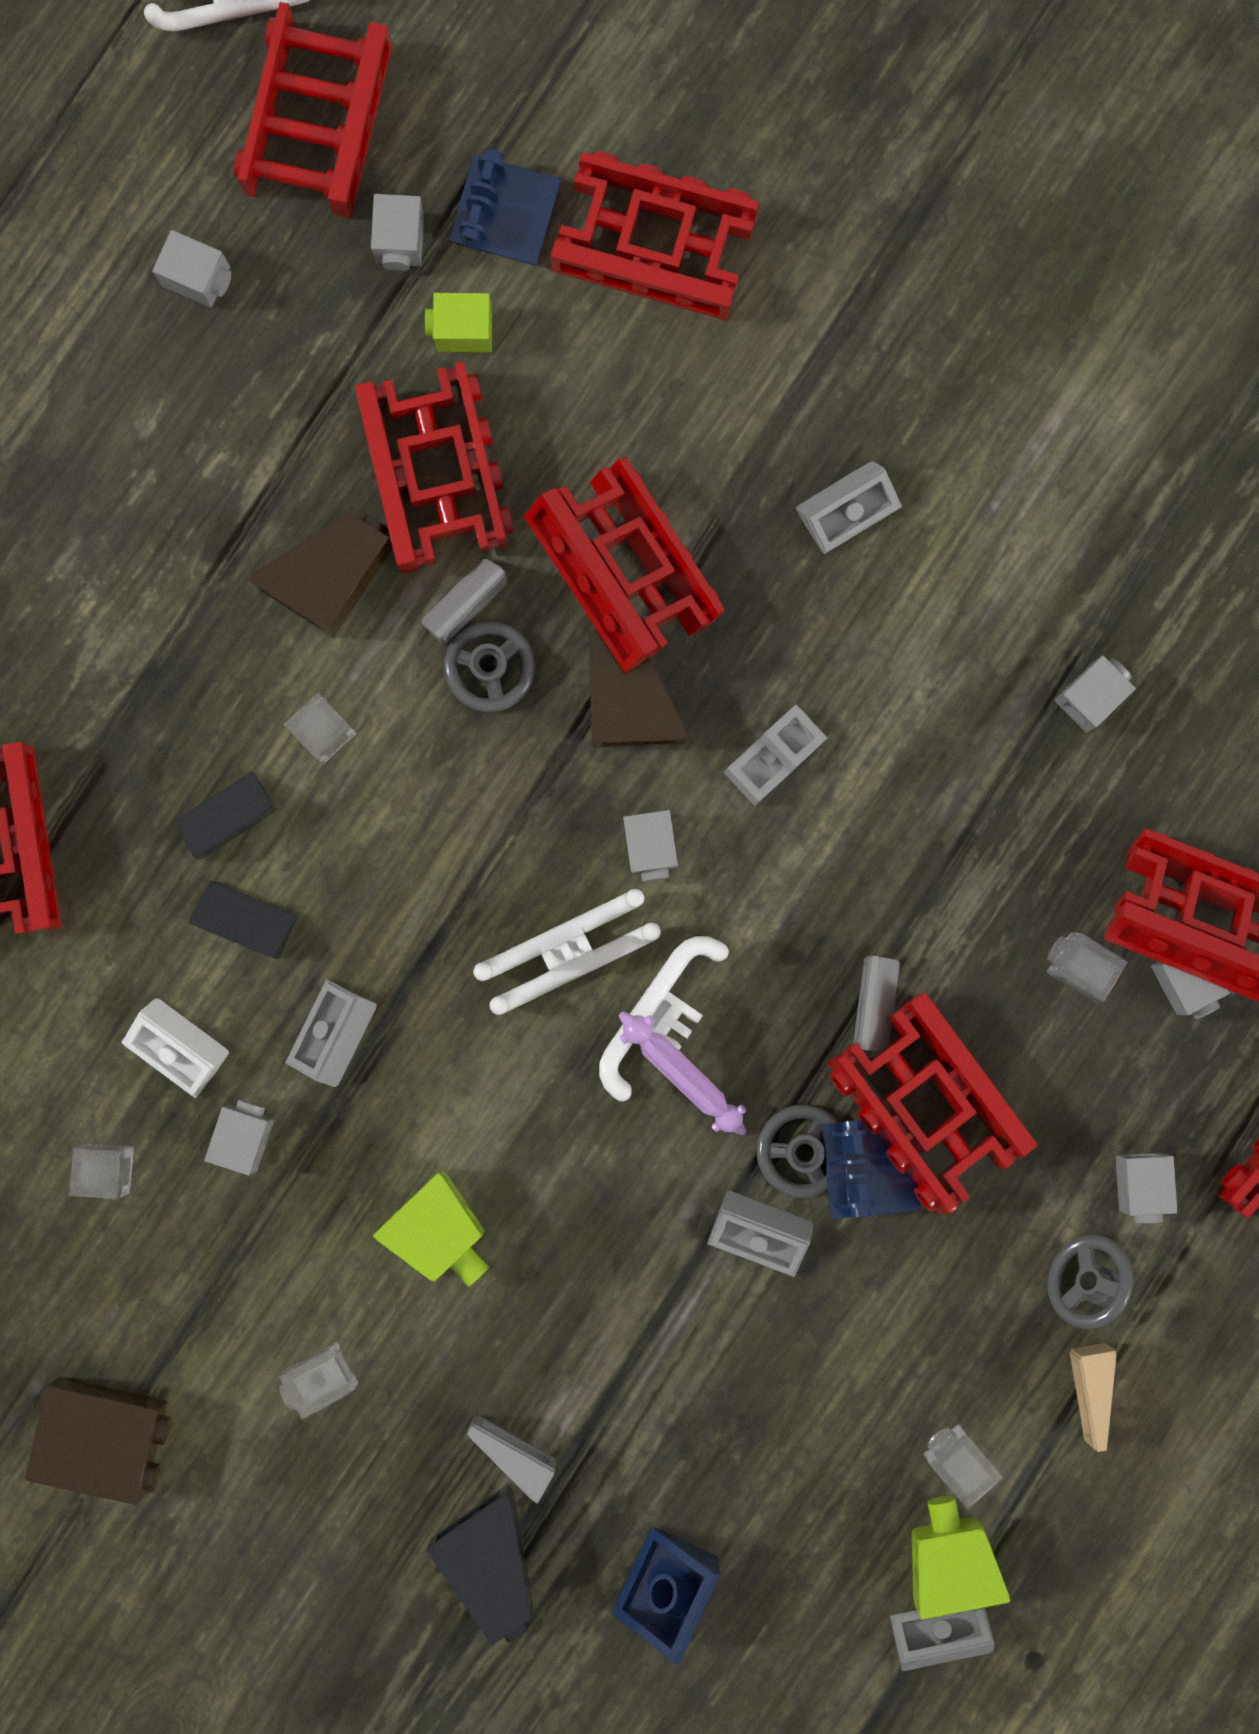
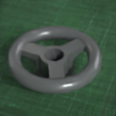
(515, 643)
(767, 1149)
(1109, 1290)

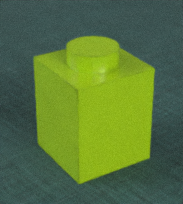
(460, 322)

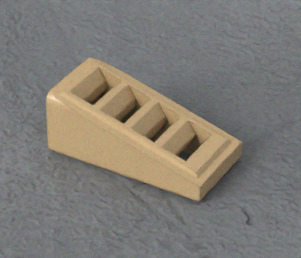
(1094, 1381)

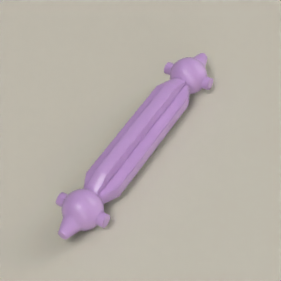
(682, 1073)

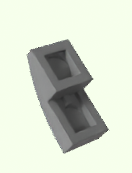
(775, 755)

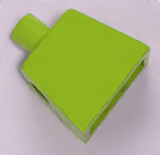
(436, 1232)
(953, 1564)

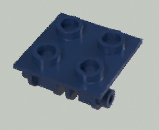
(505, 209)
(861, 1174)

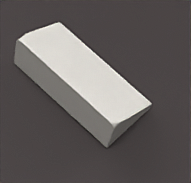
(175, 1047)

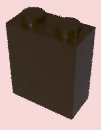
(98, 1441)

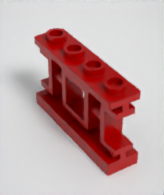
(645, 270)
(399, 474)
(599, 580)
(27, 843)
(1186, 941)
(959, 1081)

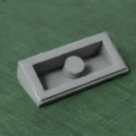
(849, 506)
(465, 601)
(876, 1003)
(331, 1034)
(761, 1233)
(941, 1637)

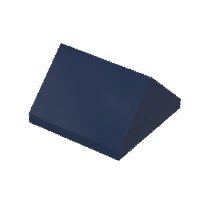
(667, 1592)

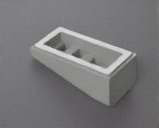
(519, 1460)

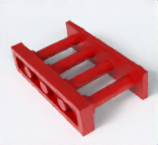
(359, 98)

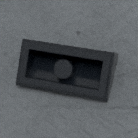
(225, 816)
(243, 920)

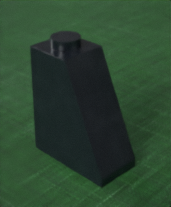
(487, 1566)

